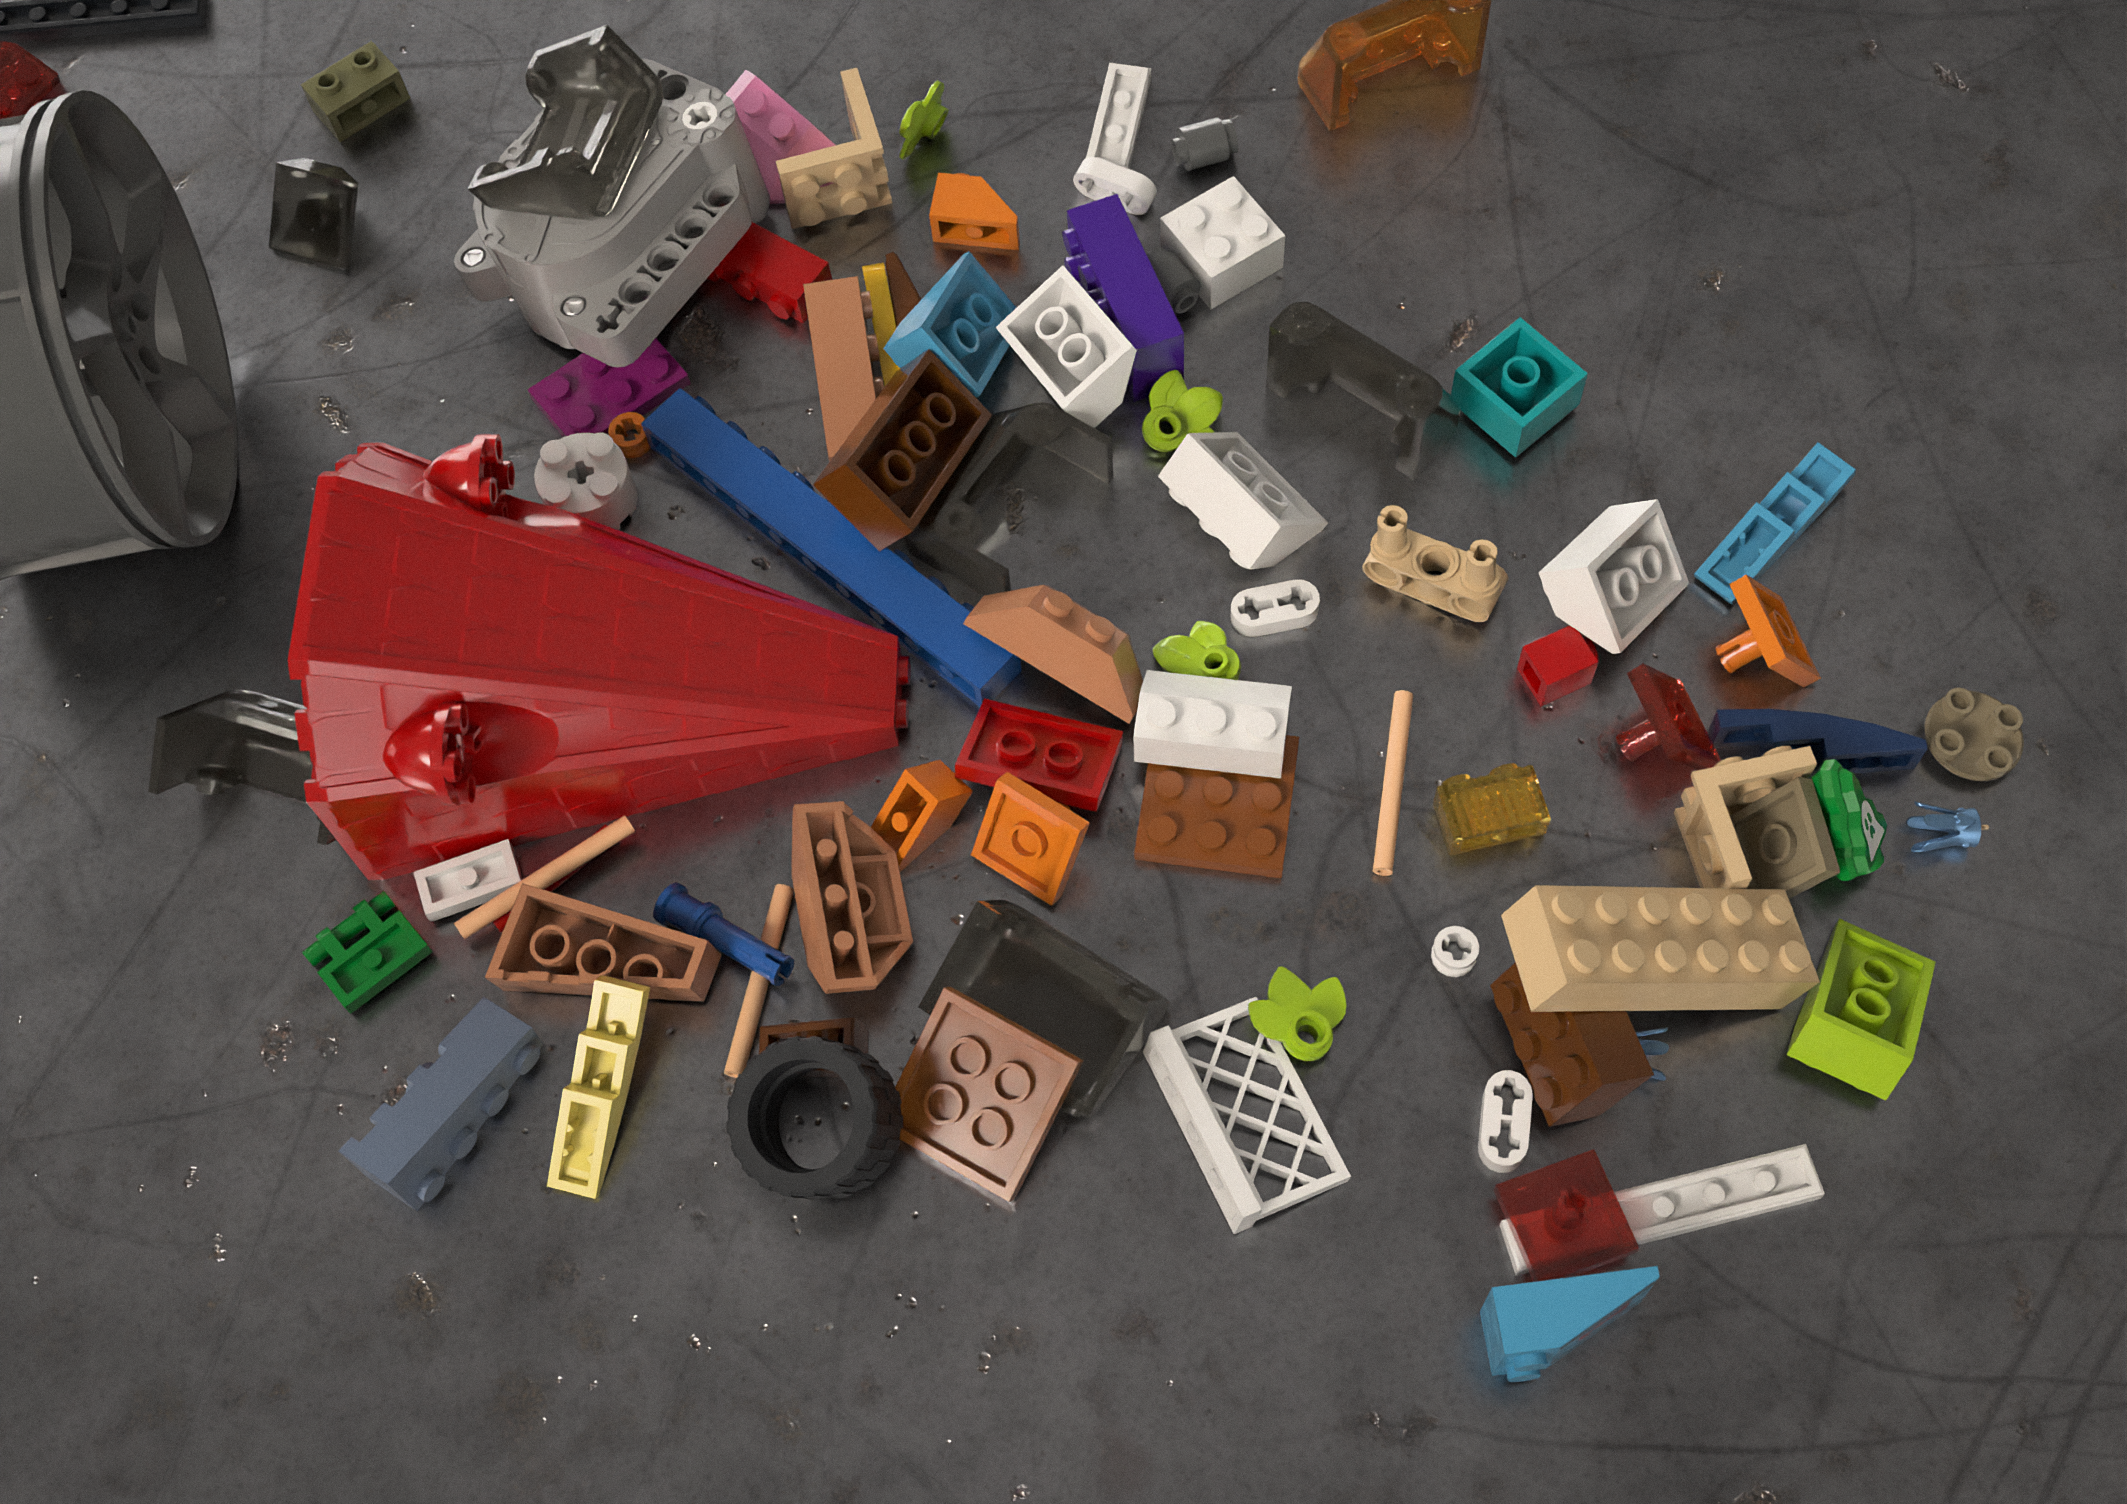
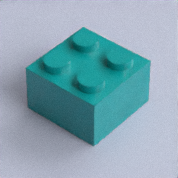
(1518, 387)

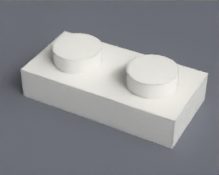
(467, 880)

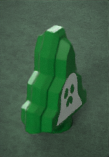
(1851, 821)

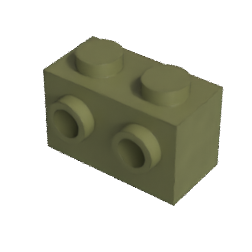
(355, 91)

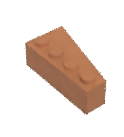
(842, 355)
(567, 944)

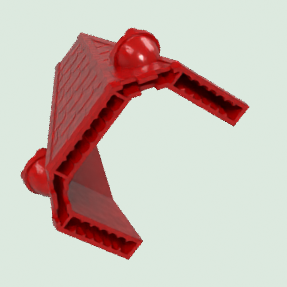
(542, 673)

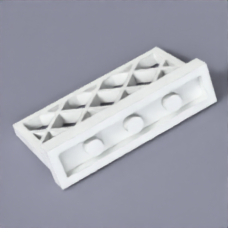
(1210, 1139)

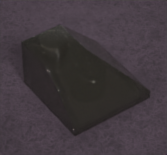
(313, 211)

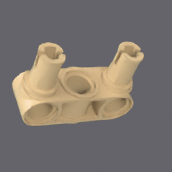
(1403, 557)

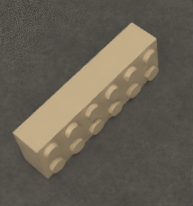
(1657, 949)

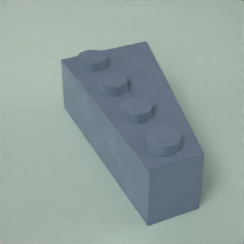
(445, 1104)

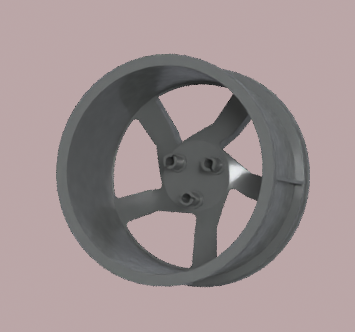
(107, 348)

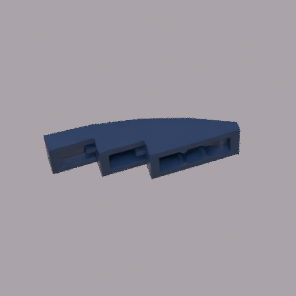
(1852, 743)

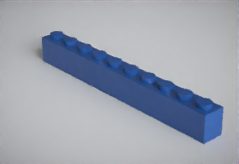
(828, 546)

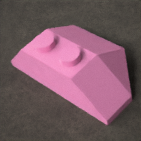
(773, 129)

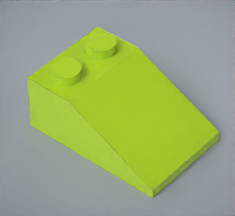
(1864, 1010)

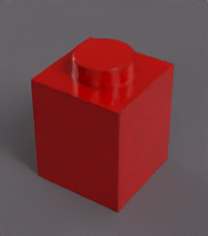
(1558, 664)

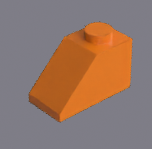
(971, 214)
(920, 809)

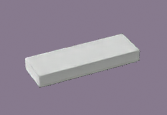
(1120, 114)

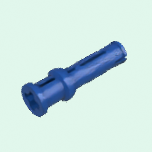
(707, 922)

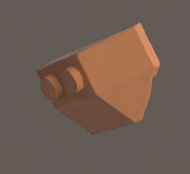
(1064, 643)
(847, 898)

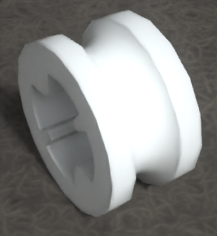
(1444, 960)

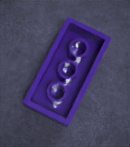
(1122, 282)

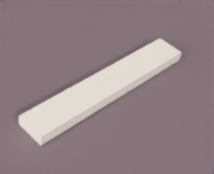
(1709, 1197)

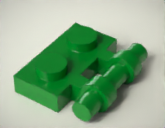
(372, 961)

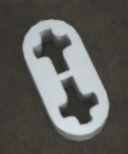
(1101, 179)
(1274, 608)
(1493, 1120)

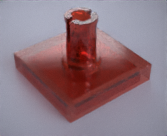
(1670, 722)
(1566, 1218)

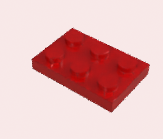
(1047, 751)

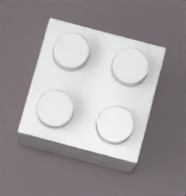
(1224, 241)

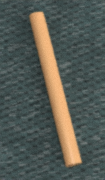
(1393, 783)
(546, 875)
(758, 985)

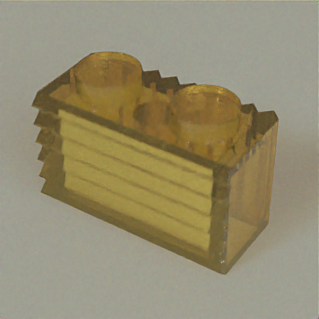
(1490, 808)

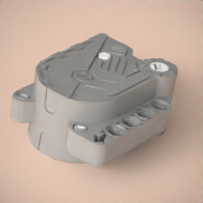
(626, 275)

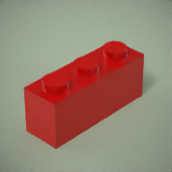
(772, 271)

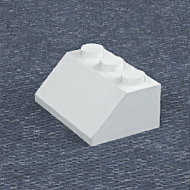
(1071, 348)
(1240, 498)
(1616, 575)
(1212, 723)

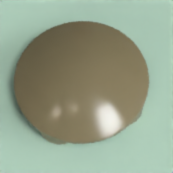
(1974, 735)

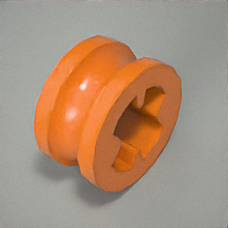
(618, 429)

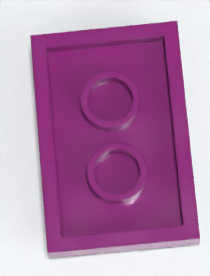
(590, 394)

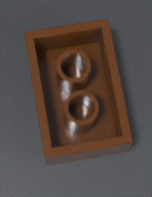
(1572, 1058)

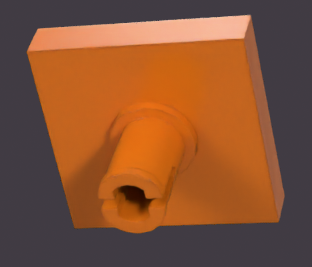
(1770, 635)
(1029, 838)

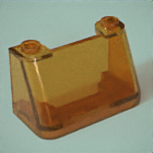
(1384, 38)

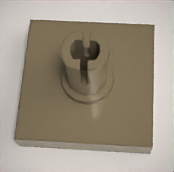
(1786, 839)

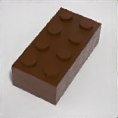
(903, 450)

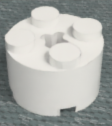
(586, 478)

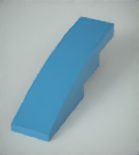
(1776, 522)

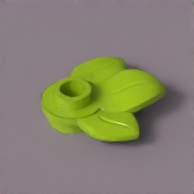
(923, 119)
(1183, 408)
(1199, 653)
(1297, 1008)

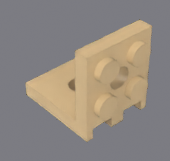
(852, 167)
(1720, 793)

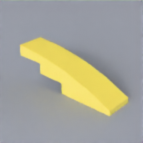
(598, 1087)

